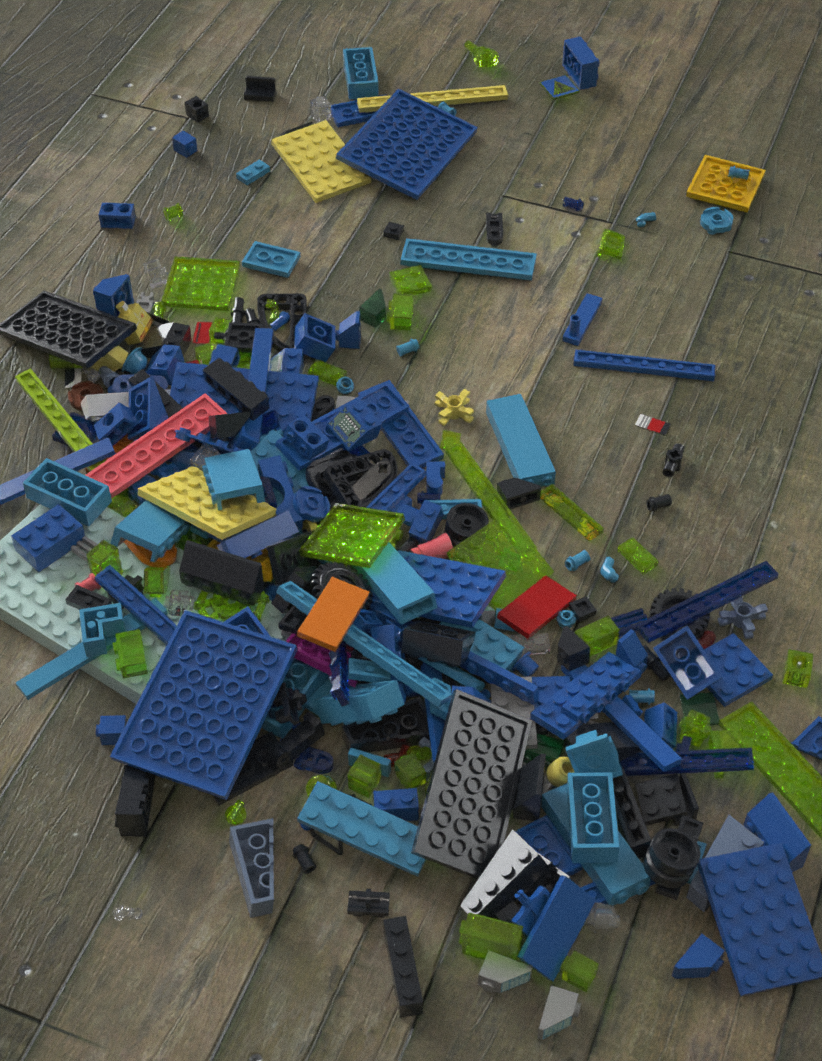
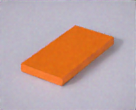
(333, 614)

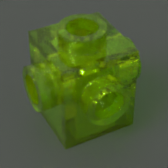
(695, 726)

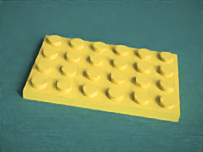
(313, 161)
(189, 498)

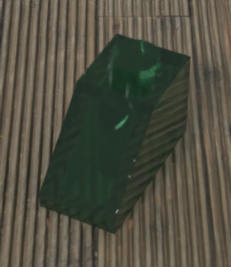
(373, 309)

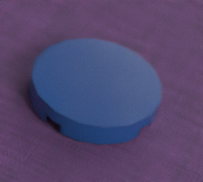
(311, 504)

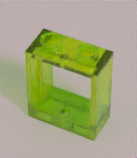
(487, 934)

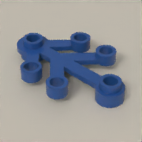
(184, 434)

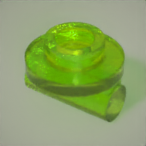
(236, 813)

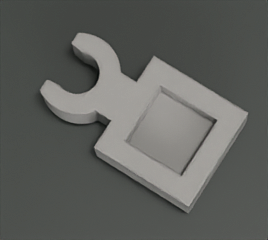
(146, 302)

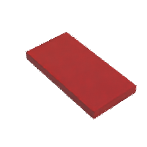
(536, 607)

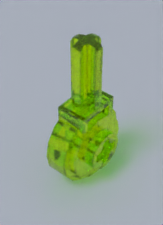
(482, 56)

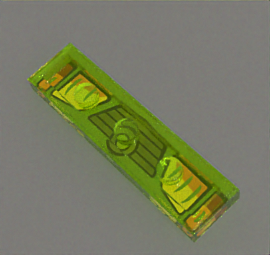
(571, 512)

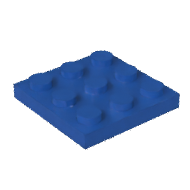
(739, 670)

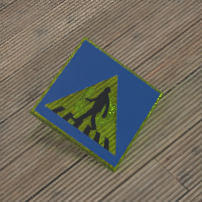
(559, 87)

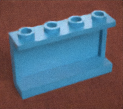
(232, 476)
(151, 528)

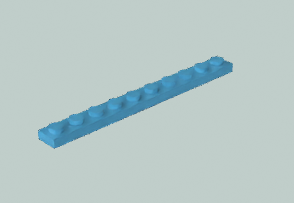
(373, 650)

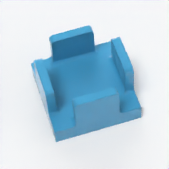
(594, 754)

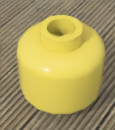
(558, 771)

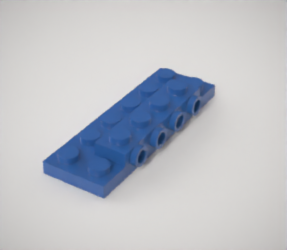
(585, 695)

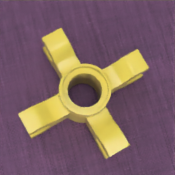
(454, 407)

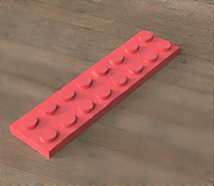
(155, 446)

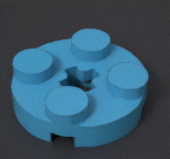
(722, 222)

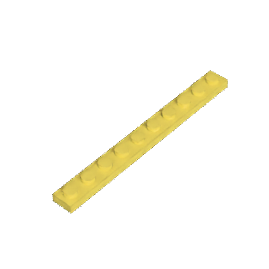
(454, 97)

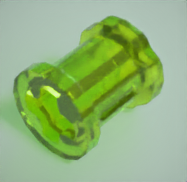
(173, 211)

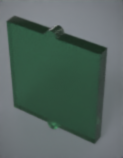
(701, 703)

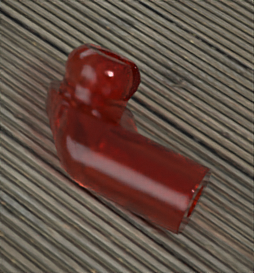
(707, 639)

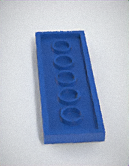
(410, 437)

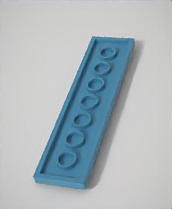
(468, 259)

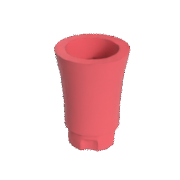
(436, 547)

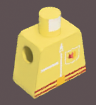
(135, 314)

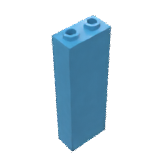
(520, 440)
(398, 586)
(614, 880)

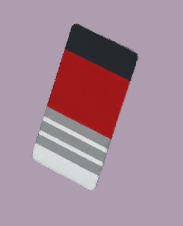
(653, 424)

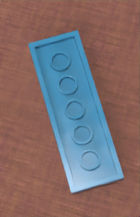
(362, 827)

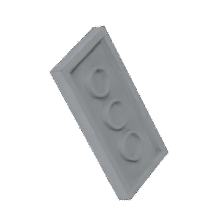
(516, 705)

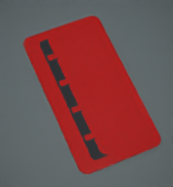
(202, 332)

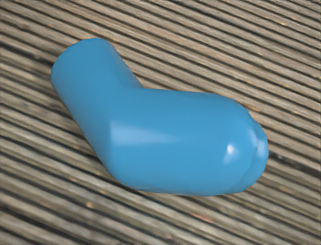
(641, 220)
(607, 570)

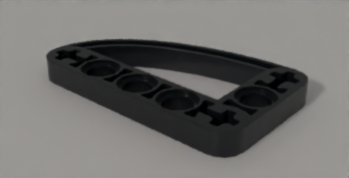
(290, 304)
(341, 477)

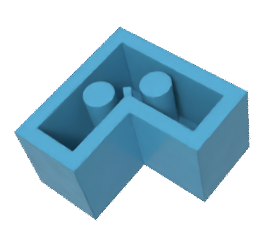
(98, 624)

